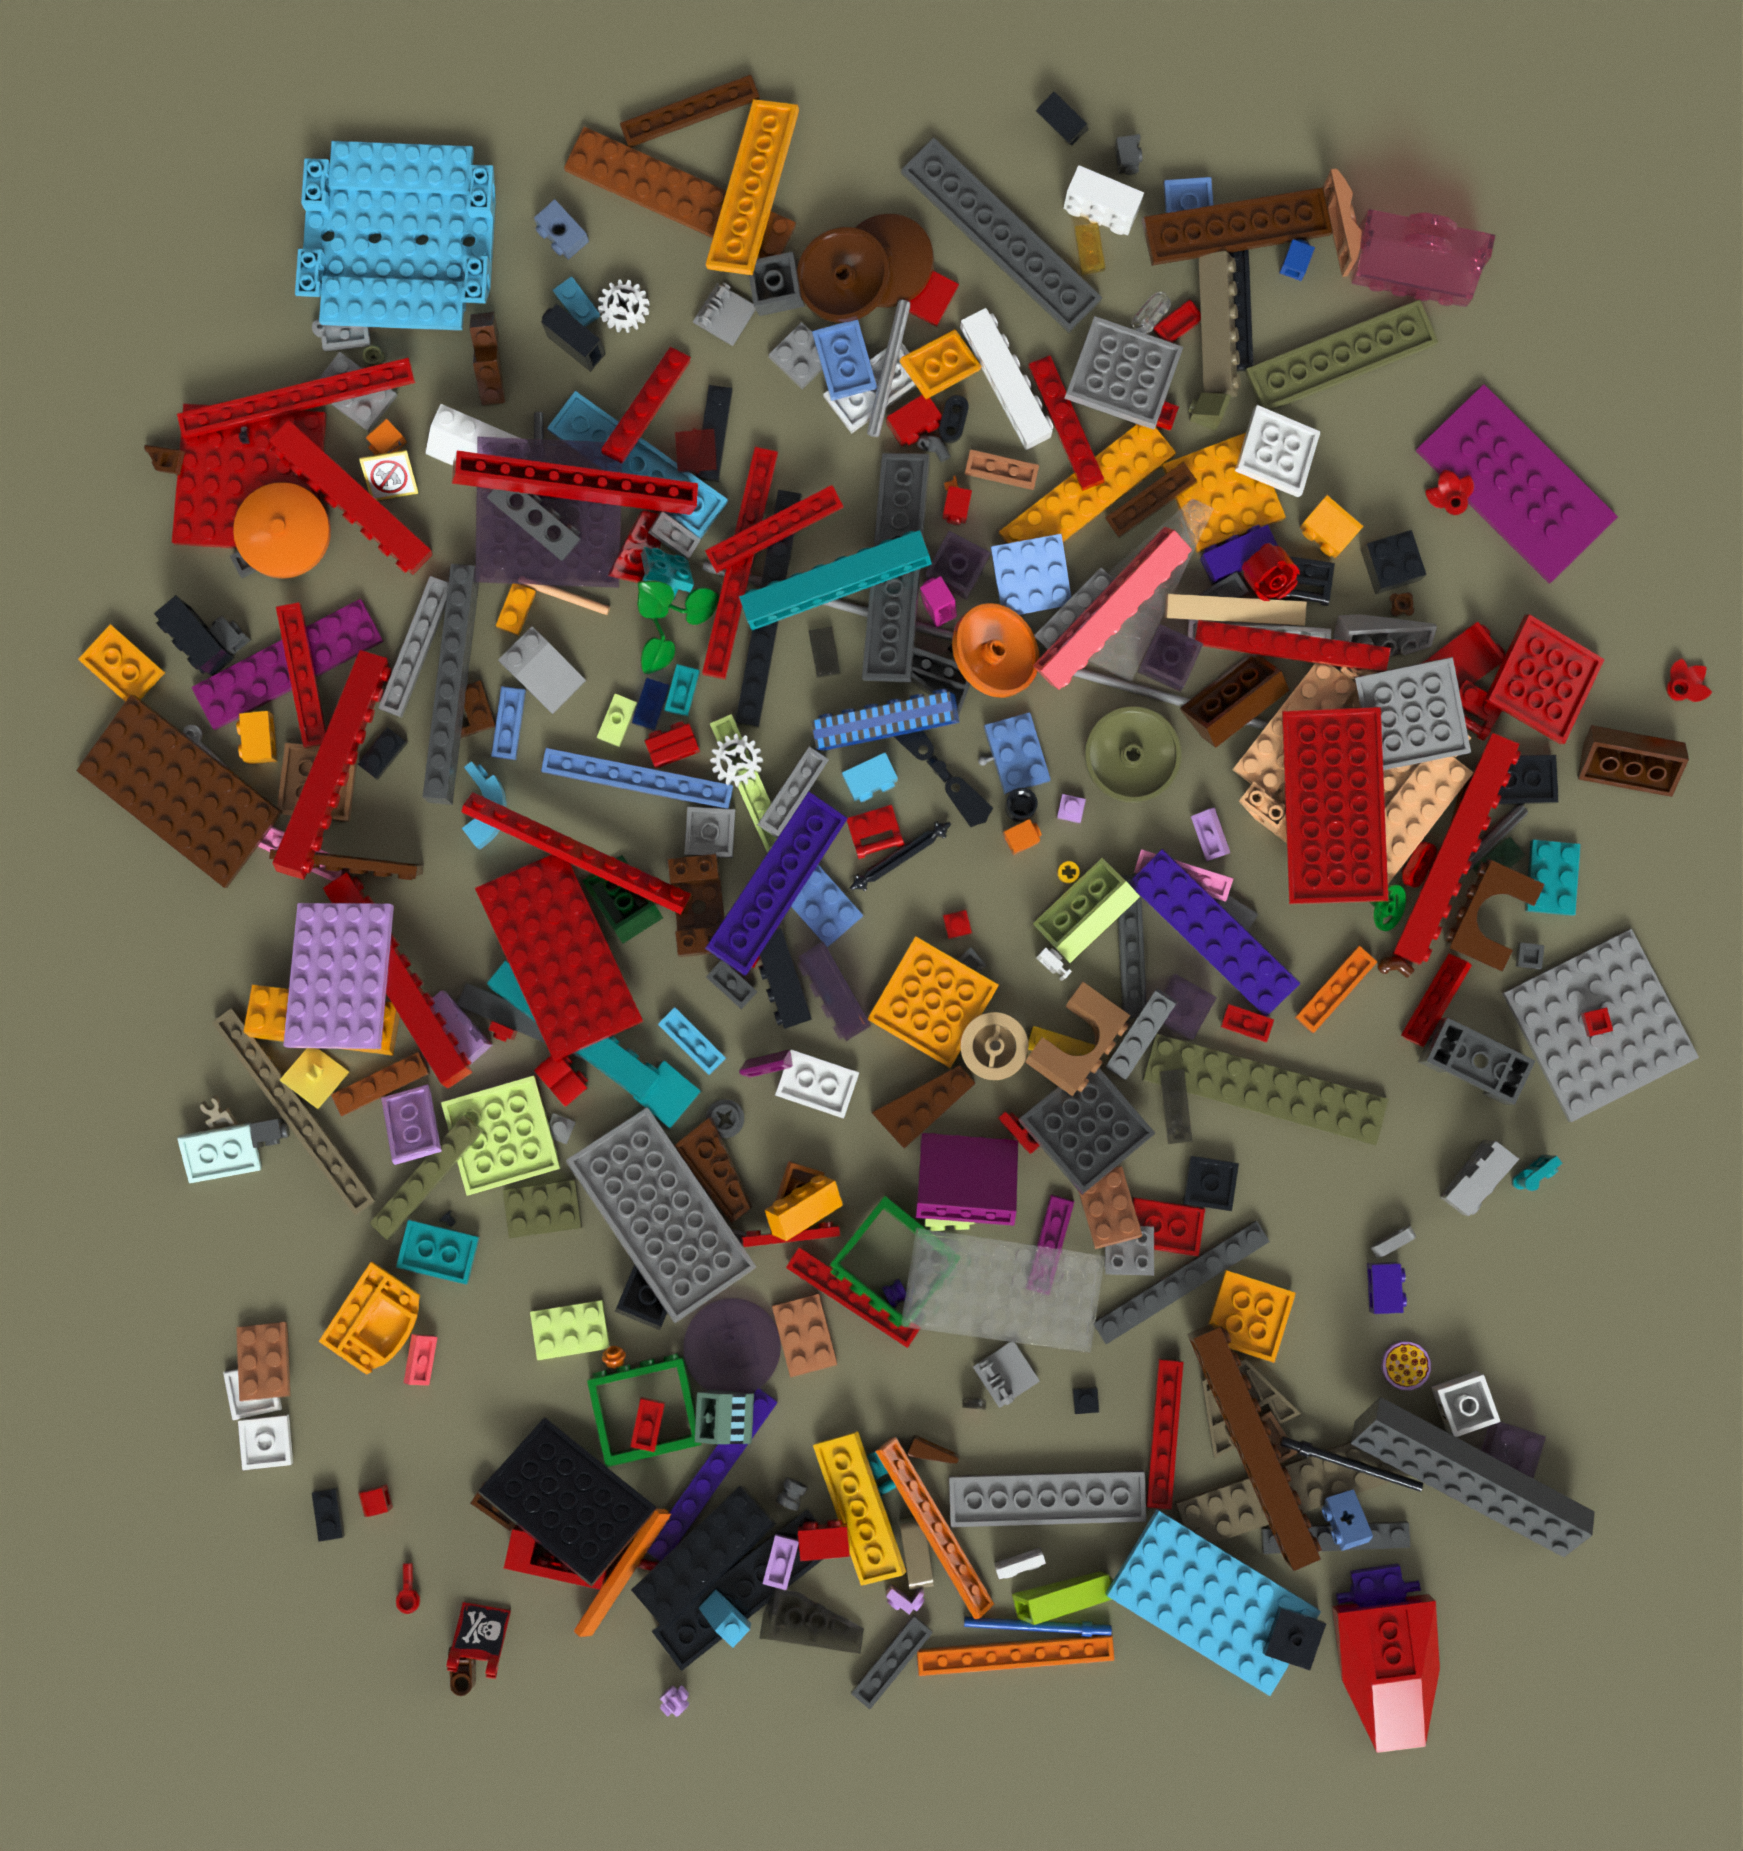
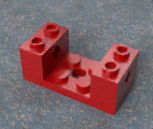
(523, 1558)

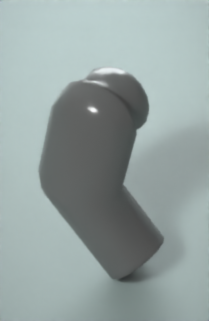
(935, 445)

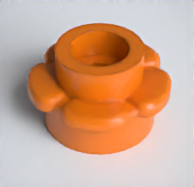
(614, 1357)

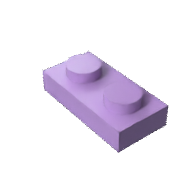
(1210, 834)
(780, 1561)

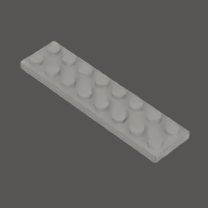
(1047, 1498)

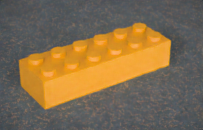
(268, 1018)

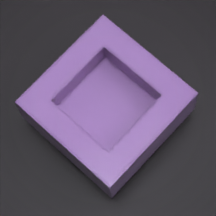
(1071, 808)

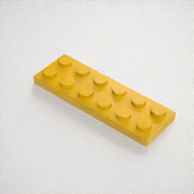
(861, 1506)

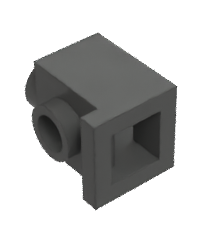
(1128, 154)
(228, 634)
(268, 1132)

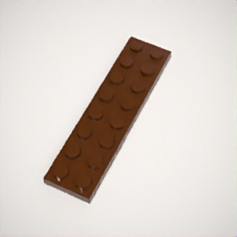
(1236, 226)

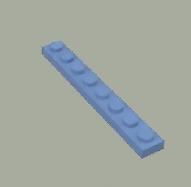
(637, 778)

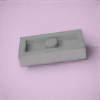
(674, 535)

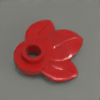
(1449, 489)
(1690, 682)

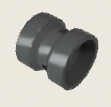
(791, 1494)

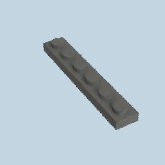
(1385, 1536)

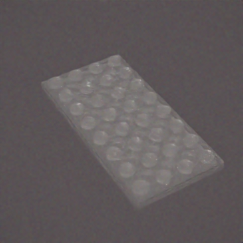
(1003, 1290)

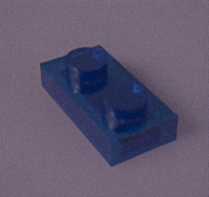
(650, 704)

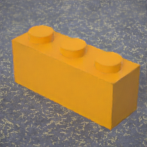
(803, 1207)

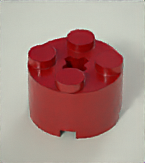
(1271, 572)

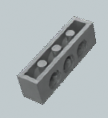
(569, 534)

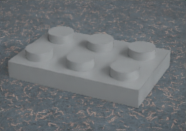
(364, 409)

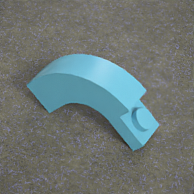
(491, 788)

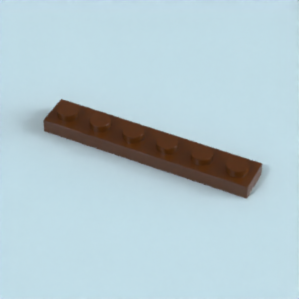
(689, 111)

